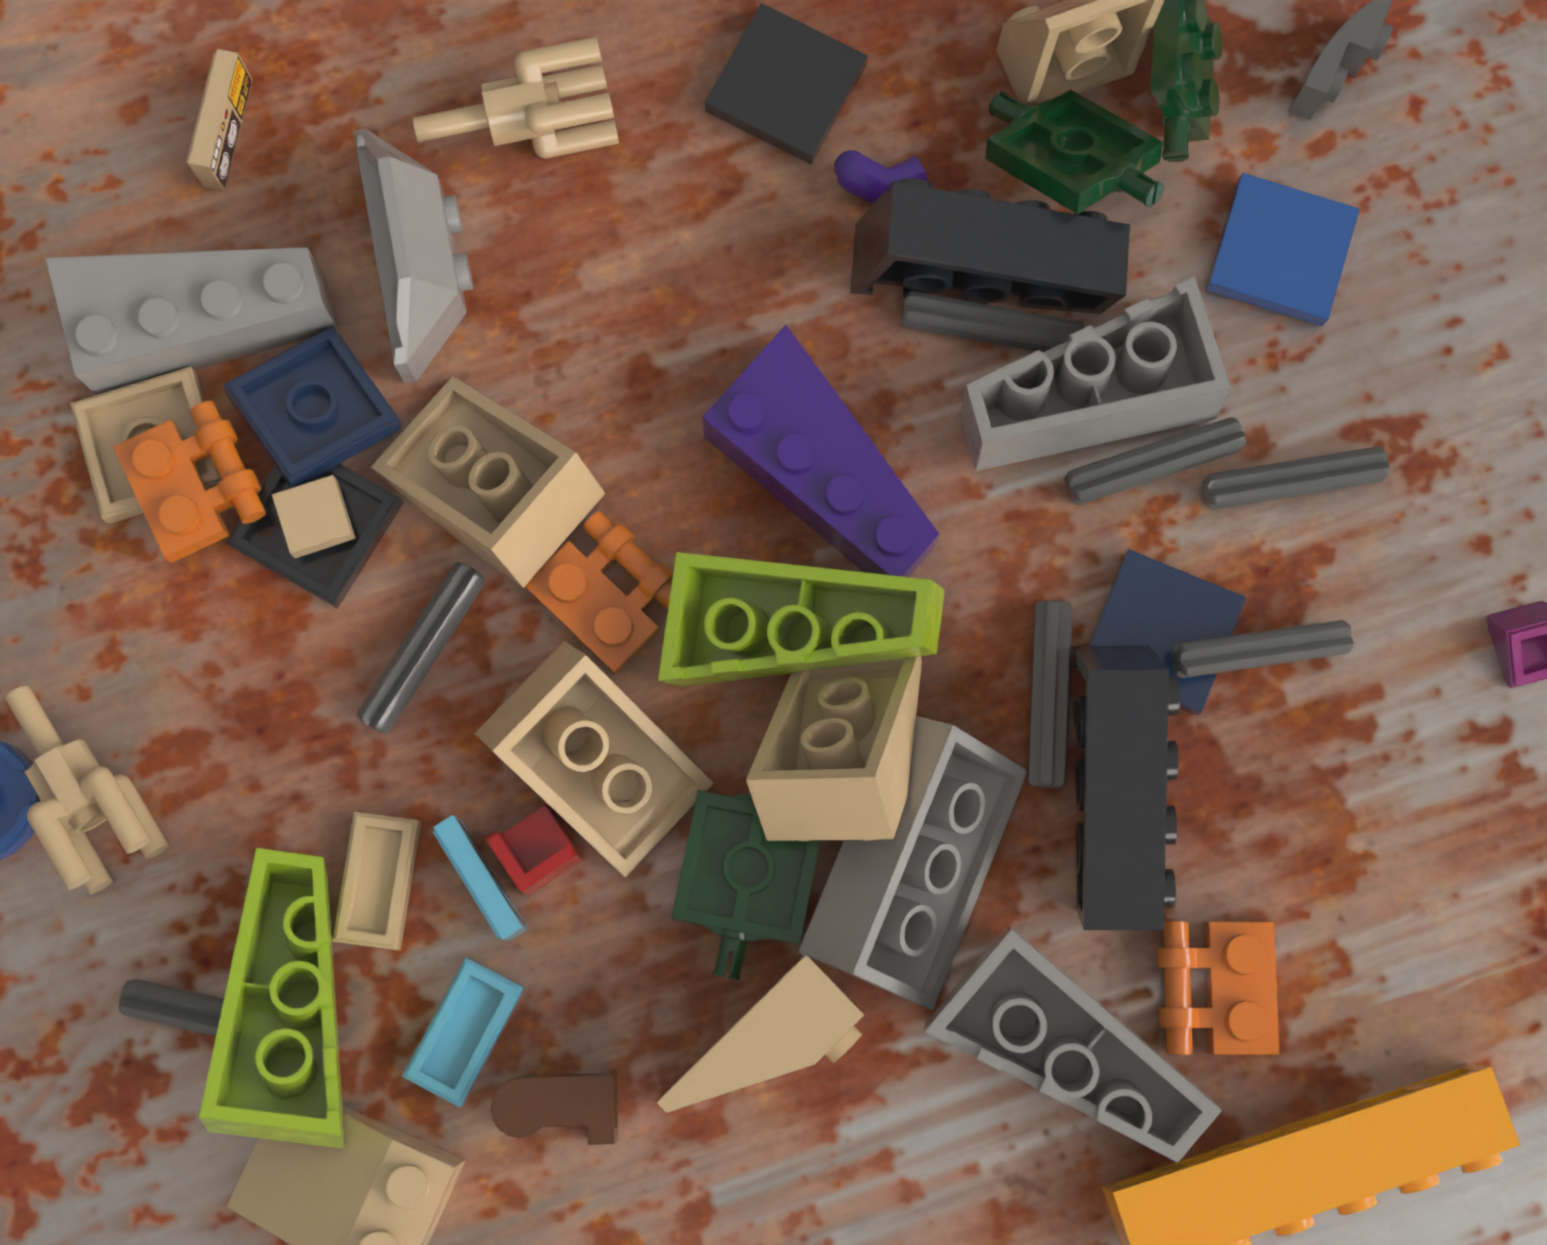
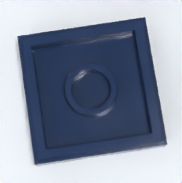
(312, 407)
(1166, 608)

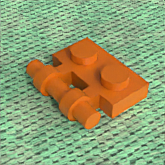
(172, 490)
(592, 605)
(1239, 988)

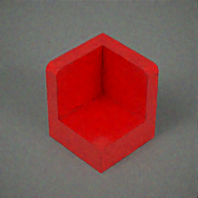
(534, 851)

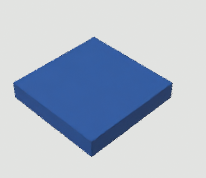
(1282, 249)

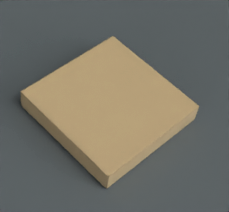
(124, 413)

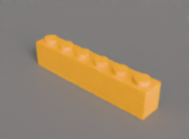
(1319, 1164)

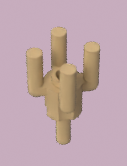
(532, 106)
(77, 798)

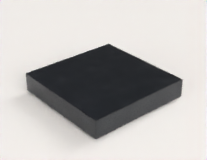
(786, 83)
(330, 570)

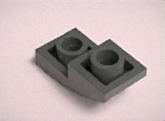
(1344, 55)

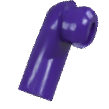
(869, 178)

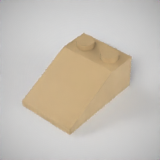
(1074, 45)
(490, 479)
(838, 753)
(594, 757)
(779, 1034)
(370, 1193)

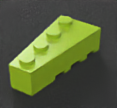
(777, 618)
(277, 1028)

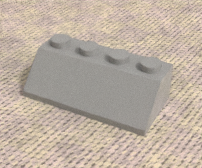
(905, 901)

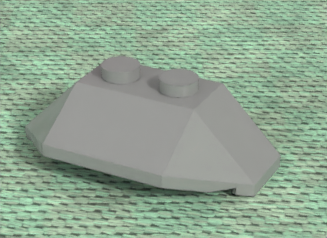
(413, 252)

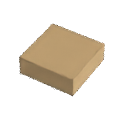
(313, 516)

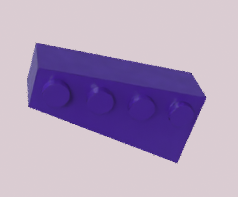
(816, 459)

